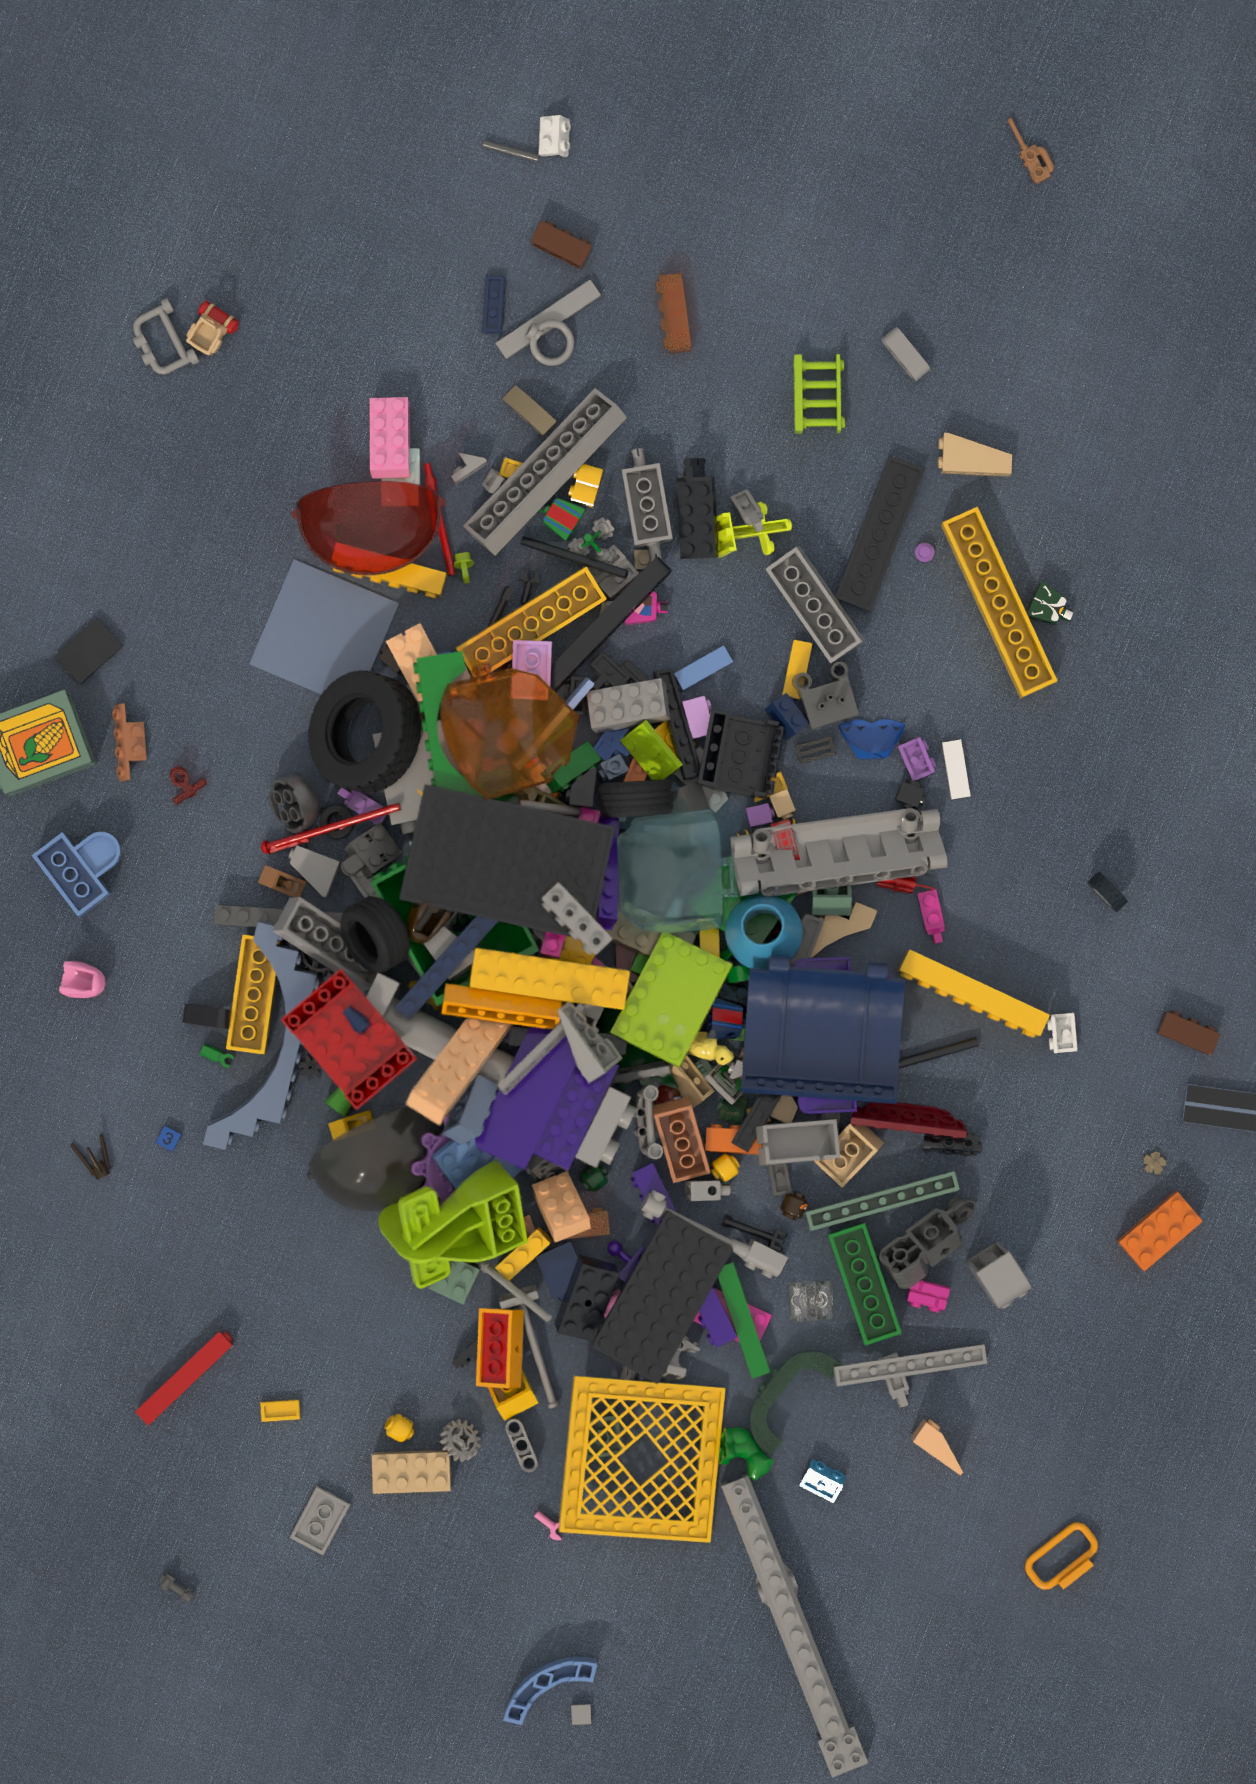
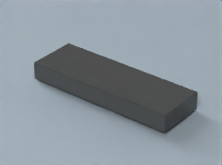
(780, 1179)

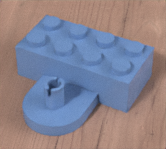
(78, 868)

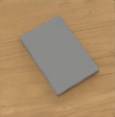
(320, 1520)

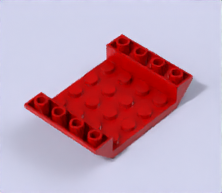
(353, 1061)

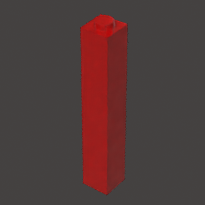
(185, 1377)

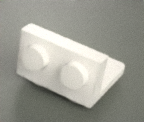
(1063, 1033)

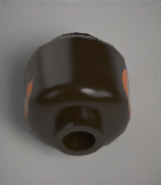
(794, 1205)

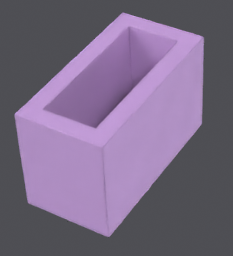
(697, 716)

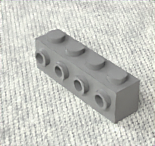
(576, 918)

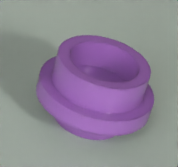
(924, 552)

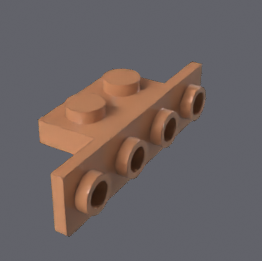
(129, 742)

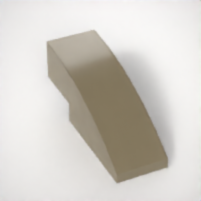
(529, 410)

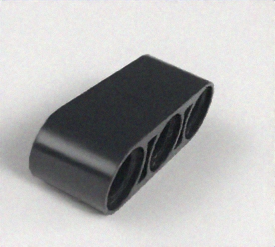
(206, 1016)

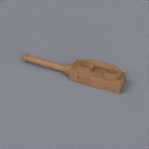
(1030, 159)

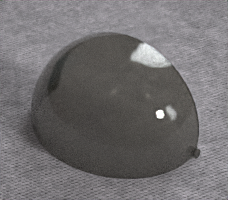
(374, 1161)

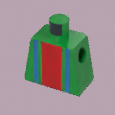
(562, 517)

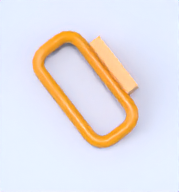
(1073, 1570)

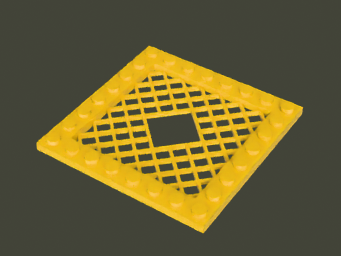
(700, 1527)

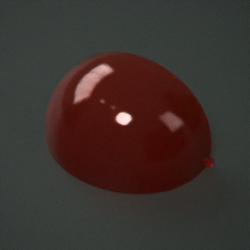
(369, 524)

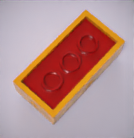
(500, 1348)

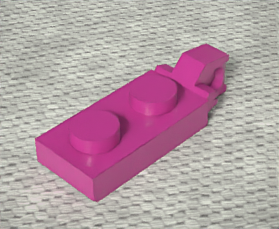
(931, 914)

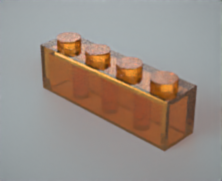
(674, 313)

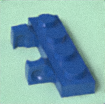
(610, 744)

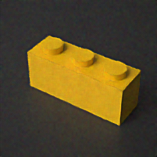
(524, 1254)

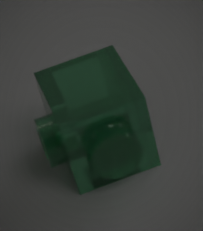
(732, 1112)

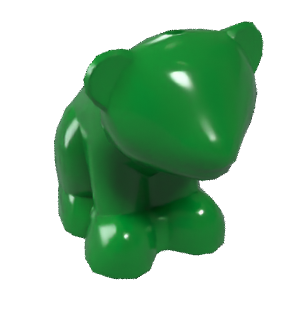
(740, 1443)

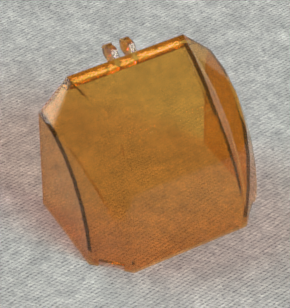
(506, 730)

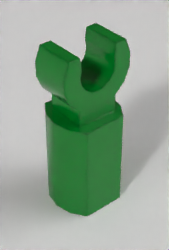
(215, 1055)

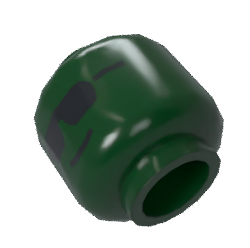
(594, 1178)

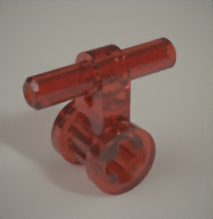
(189, 791)

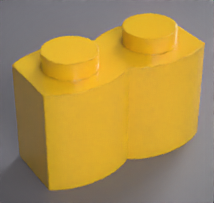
(586, 485)

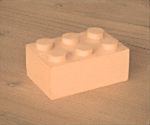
(561, 1206)

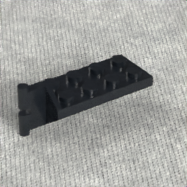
(697, 512)

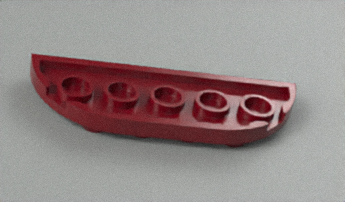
(909, 1118)

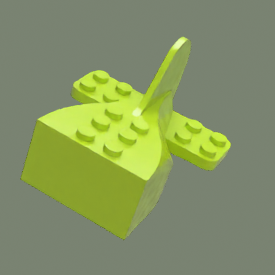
(470, 1226)

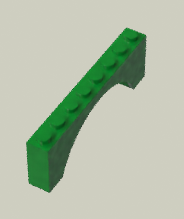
(434, 676)

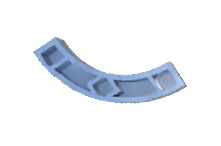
(545, 1678)

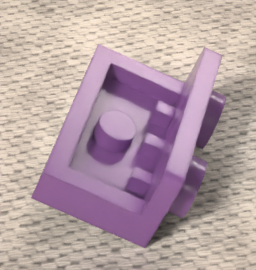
(917, 759)

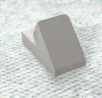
(472, 463)

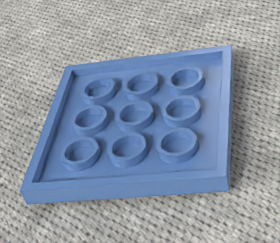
(462, 1160)

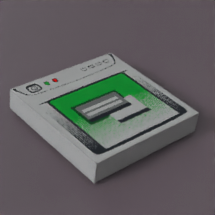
(726, 1086)

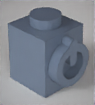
(612, 769)

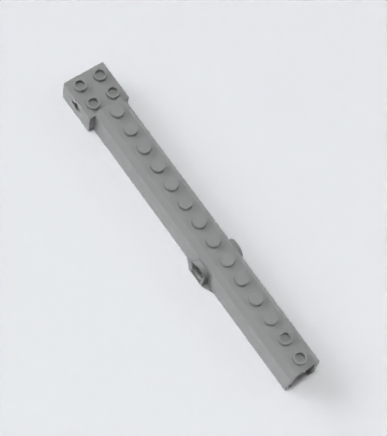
(779, 1592)

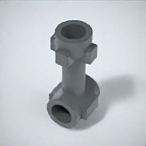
(168, 1582)

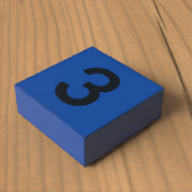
(168, 1138)

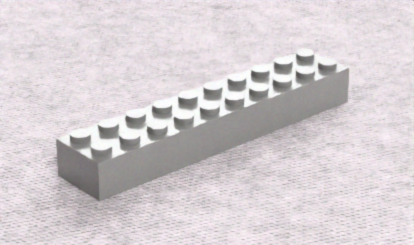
(545, 471)

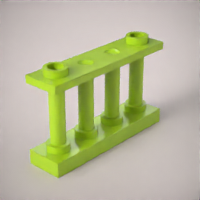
(801, 385)

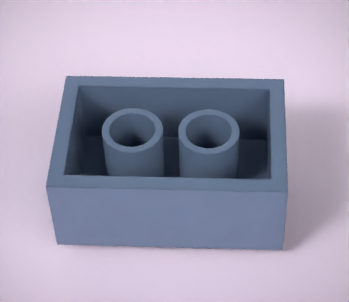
(471, 1110)

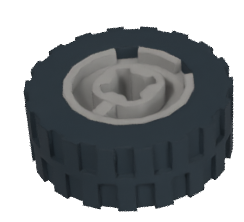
(1107, 891)

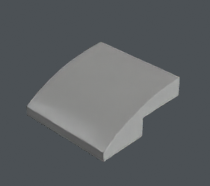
(612, 584)

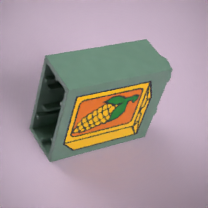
(41, 743)

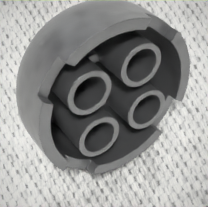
(301, 796)

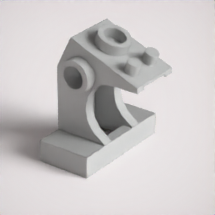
(674, 1370)

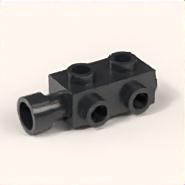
(956, 1145)

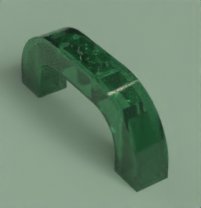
(769, 1391)

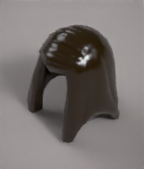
(425, 921)

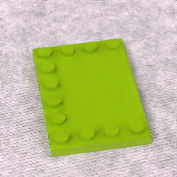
(677, 983)

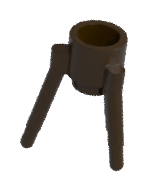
(99, 1168)

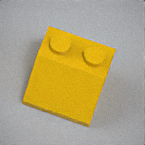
(513, 1400)

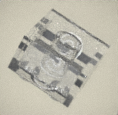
(811, 1300)

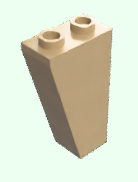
(972, 458)

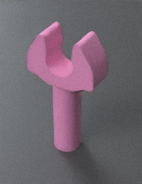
(550, 1524)

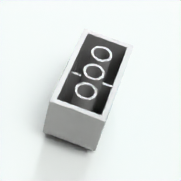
(999, 1275)

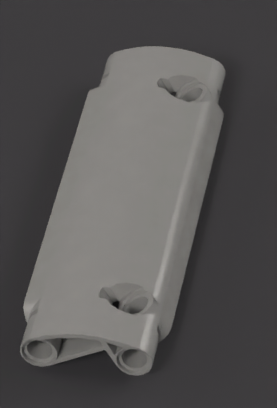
(840, 852)

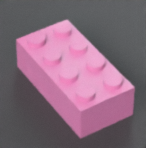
(390, 437)

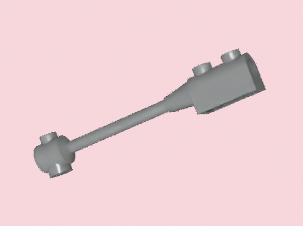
(754, 1253)

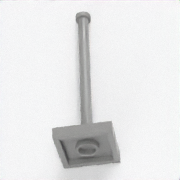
(508, 1300)

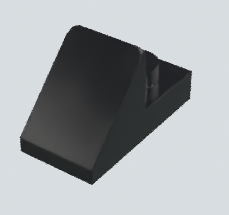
(463, 1358)

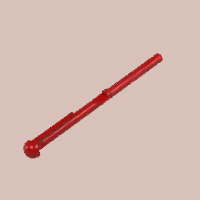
(303, 837)

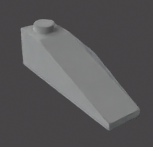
(591, 1052)

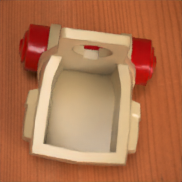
(210, 328)

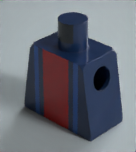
(725, 1020)

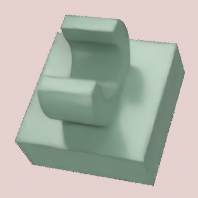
(703, 1067)

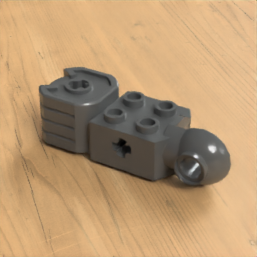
(926, 1243)

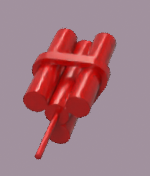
(901, 884)

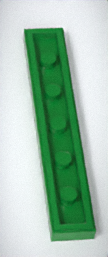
(743, 1321)

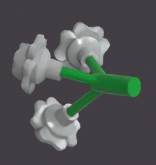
(602, 529)

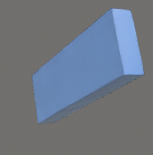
(703, 667)

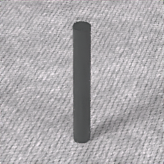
(511, 151)

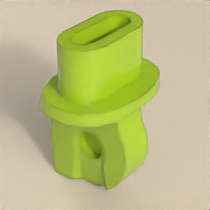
(463, 562)

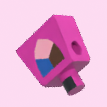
(647, 611)

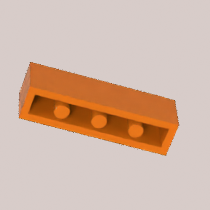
(720, 1139)

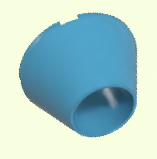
(758, 955)

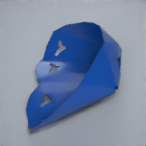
(872, 740)

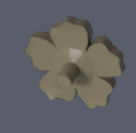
(1154, 1163)

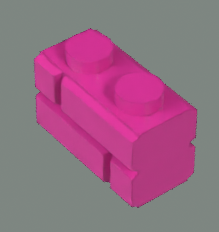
(928, 1294)

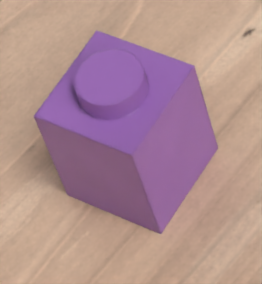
(760, 815)

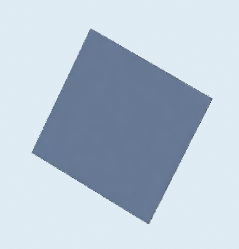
(322, 629)

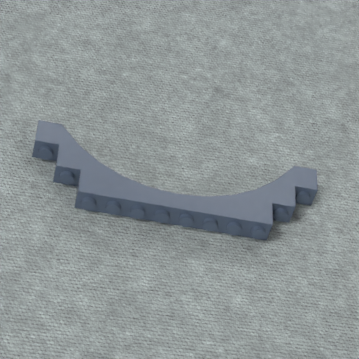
(270, 1098)

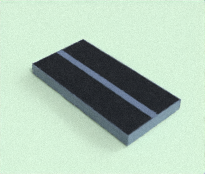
(1219, 1108)

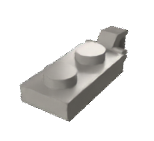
(748, 509)
(897, 1386)

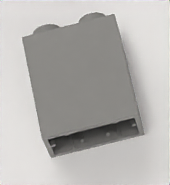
(406, 787)

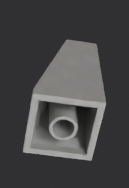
(440, 943)

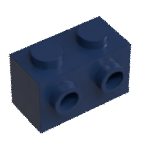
(788, 715)

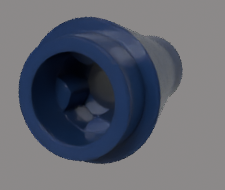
(357, 1020)

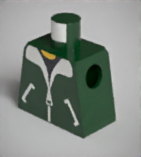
(1048, 606)

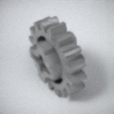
(459, 1440)

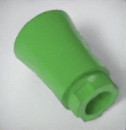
(338, 1102)

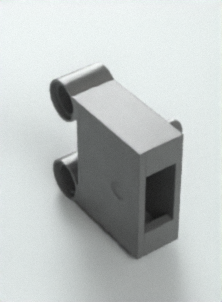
(829, 701)

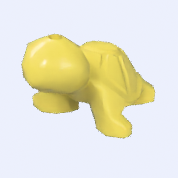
(709, 1050)

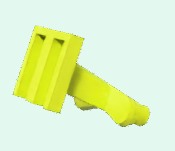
(728, 534)

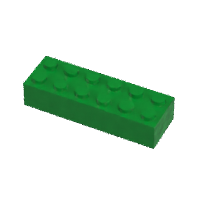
(864, 1283)

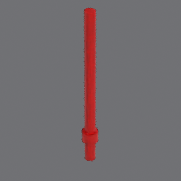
(431, 482)

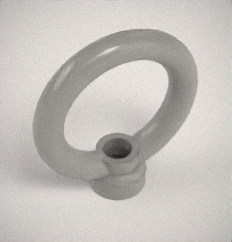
(534, 332)

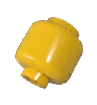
(725, 1167)
(399, 1428)

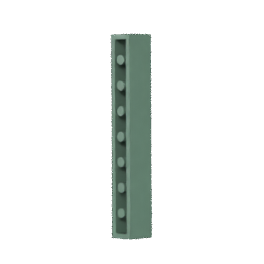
(882, 1200)

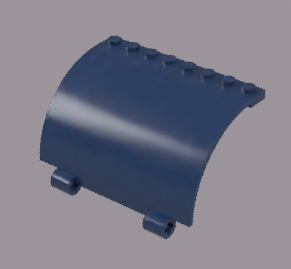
(823, 1032)

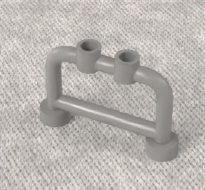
(141, 342)
(649, 1094)

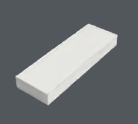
(956, 769)

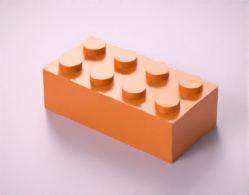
(1159, 1231)

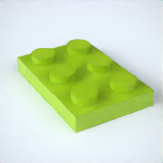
(651, 751)

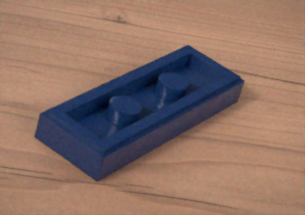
(493, 304)

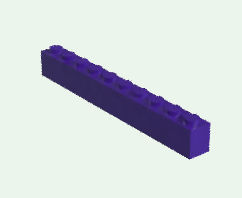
(711, 1311)

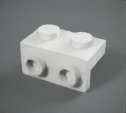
(554, 136)

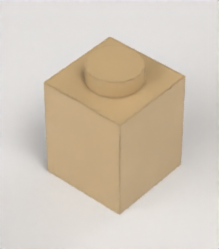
(782, 804)

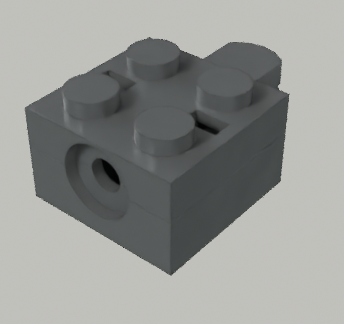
(369, 852)

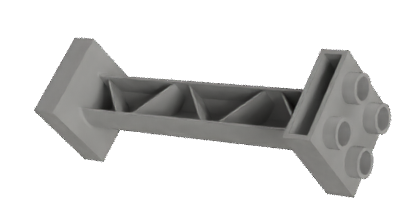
(431, 1036)

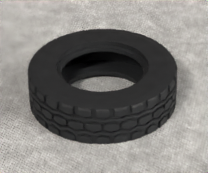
(398, 740)

